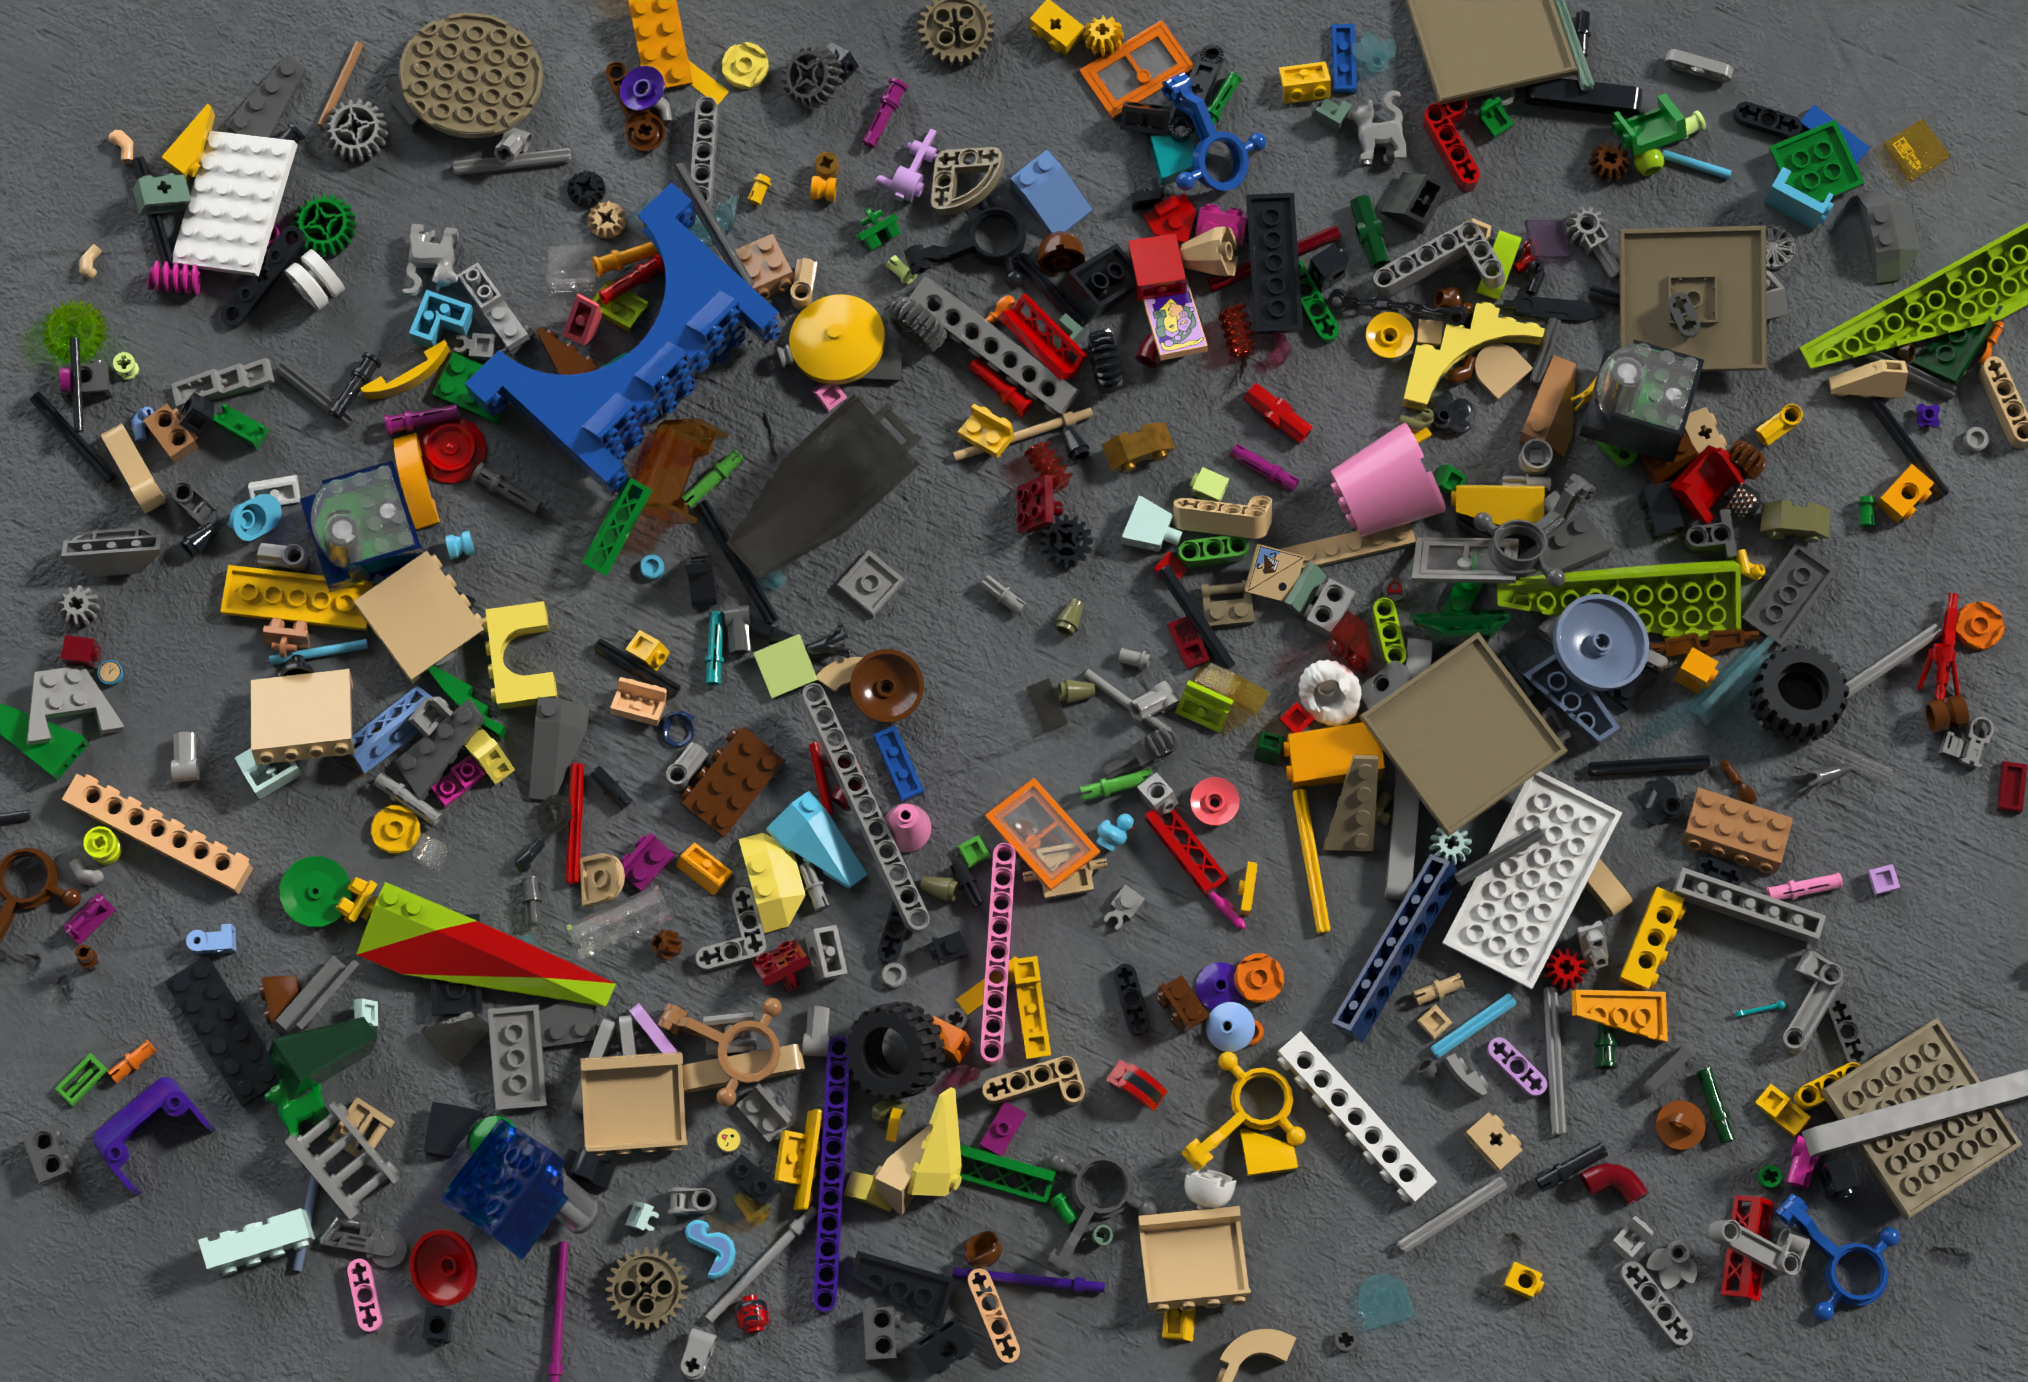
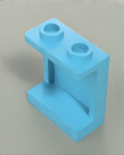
(1797, 204)

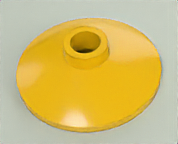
(1389, 324)

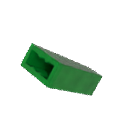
(53, 756)

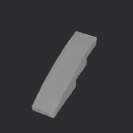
(225, 382)

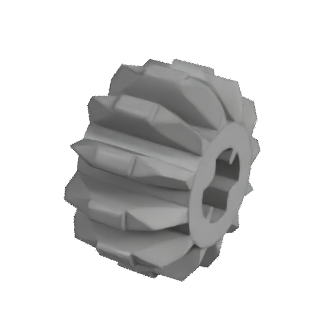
(69, 610)

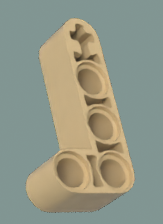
(2003, 403)
(133, 468)
(1224, 518)
(1032, 1085)

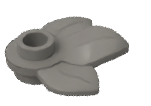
(1671, 1268)

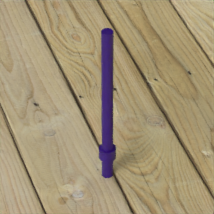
(1078, 1284)

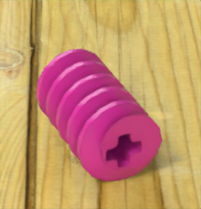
(174, 278)

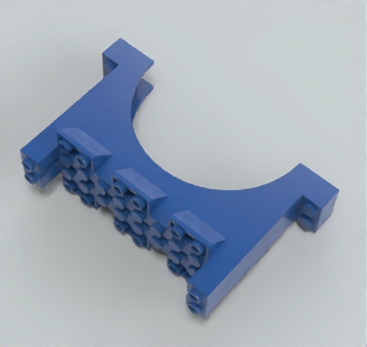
(603, 411)

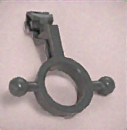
(1576, 491)
(1061, 1261)

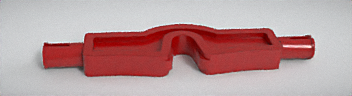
(1947, 637)

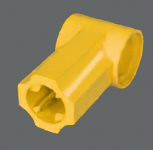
(1778, 425)

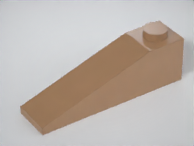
(1553, 410)

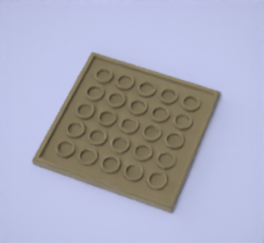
(1936, 1158)

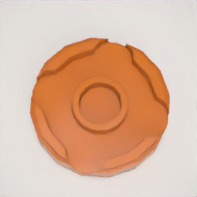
(1979, 625)
(1258, 978)

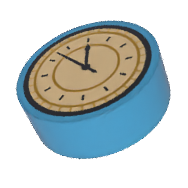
(110, 673)

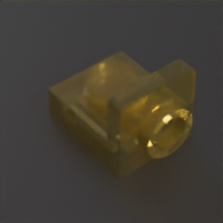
(747, 1207)

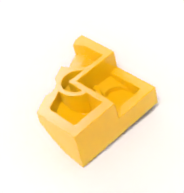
(1266, 1154)

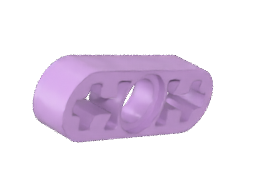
(651, 1029)
(1516, 1077)

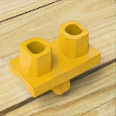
(352, 910)

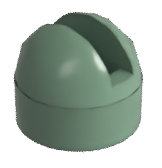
(1102, 1229)

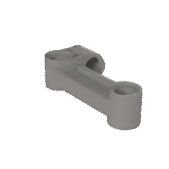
(1816, 1002)
(1789, 1247)

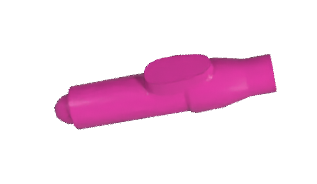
(1226, 908)

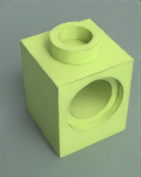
(1208, 485)

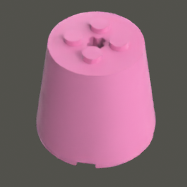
(1386, 484)

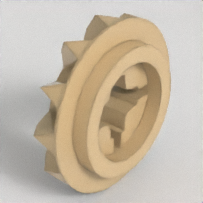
(607, 229)

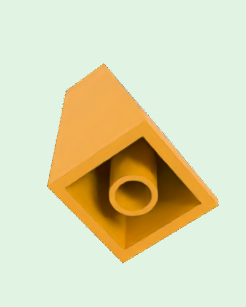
(1326, 753)

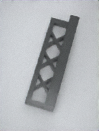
(314, 996)

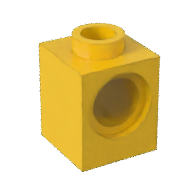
(1511, 1282)

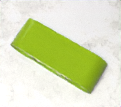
(1505, 248)
(1391, 623)

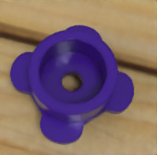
(1924, 421)

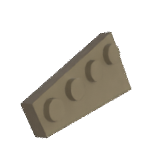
(1354, 817)

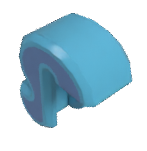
(715, 1243)

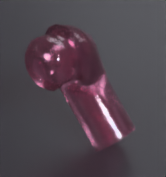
(1282, 351)
(962, 1073)

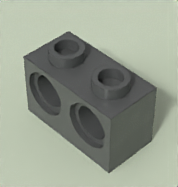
(42, 1158)
(875, 1334)

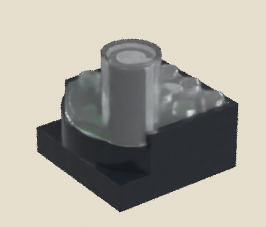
(1642, 399)

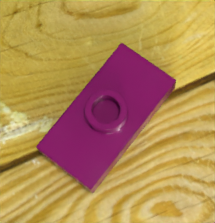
(1003, 1129)

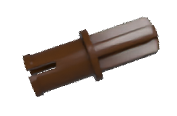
(86, 957)

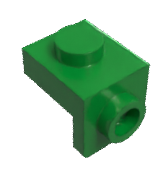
(1494, 117)

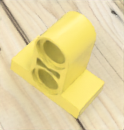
(489, 756)

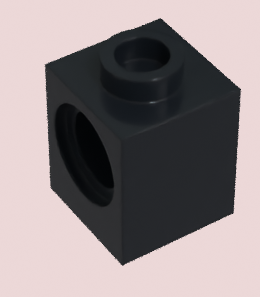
(196, 414)
(438, 1314)

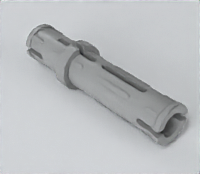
(398, 793)

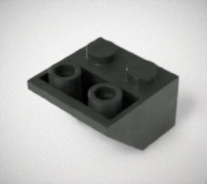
(1414, 200)

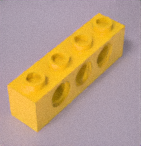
(1660, 902)

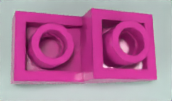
(458, 781)

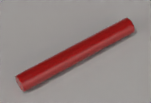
(820, 777)

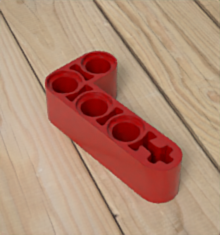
(1454, 146)

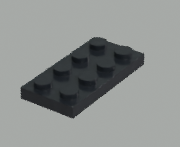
(454, 998)

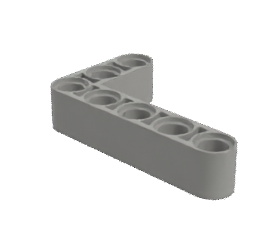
(1442, 258)

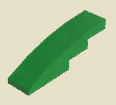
(459, 693)

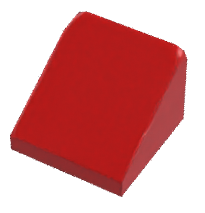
(1169, 559)

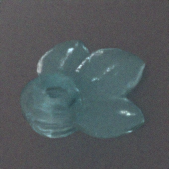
(1372, 49)

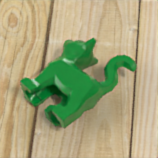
(299, 1110)

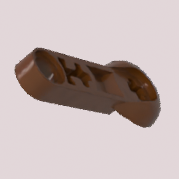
(636, 120)

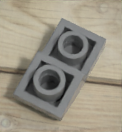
(1472, 1082)

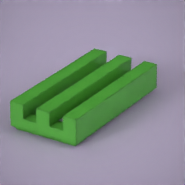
(97, 1064)

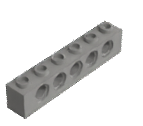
(1749, 906)

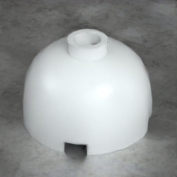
(1209, 1188)

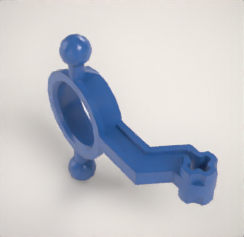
(1178, 90)
(1793, 1212)

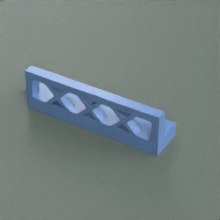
(391, 736)

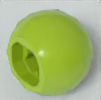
(1649, 162)

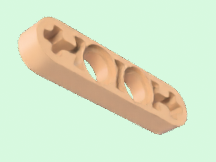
(996, 1314)

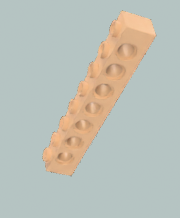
(78, 797)

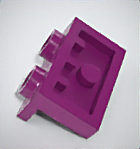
(646, 861)

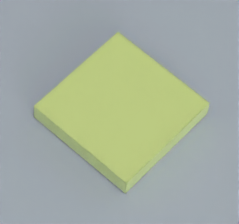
(785, 666)

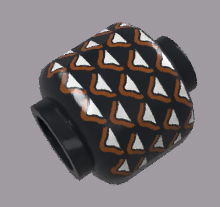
(1743, 501)

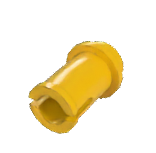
(759, 189)

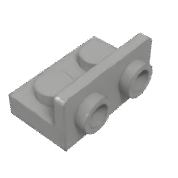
(765, 1113)

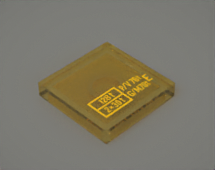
(1916, 150)

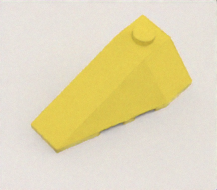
(941, 1161)

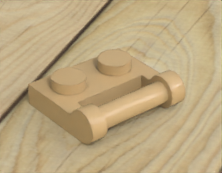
(362, 1116)

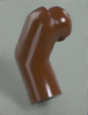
(1462, 373)

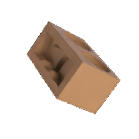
(168, 435)

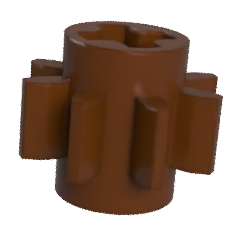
(666, 944)

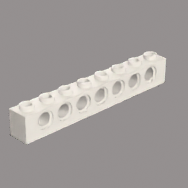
(1300, 1047)

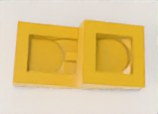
(1782, 1110)

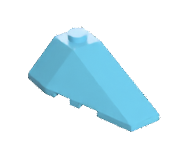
(813, 835)

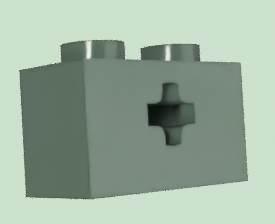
(161, 194)

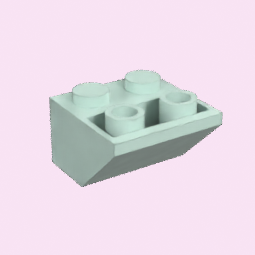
(266, 778)

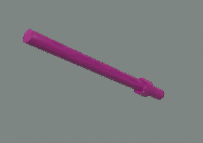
(555, 1369)

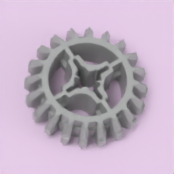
(346, 131)

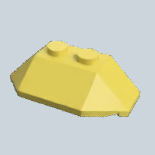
(773, 880)

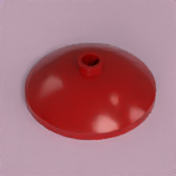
(433, 1270)

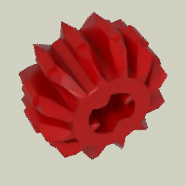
(1558, 974)

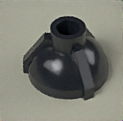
(296, 666)

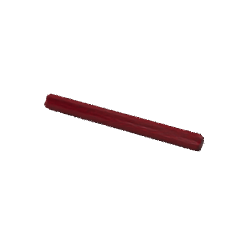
(1304, 245)

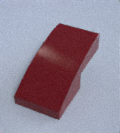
(1187, 642)

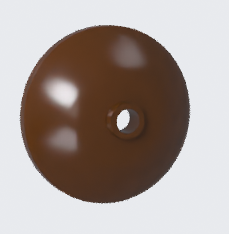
(897, 672)

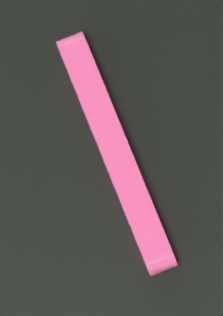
(1002, 942)

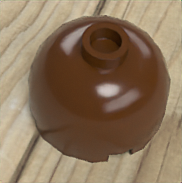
(1060, 253)

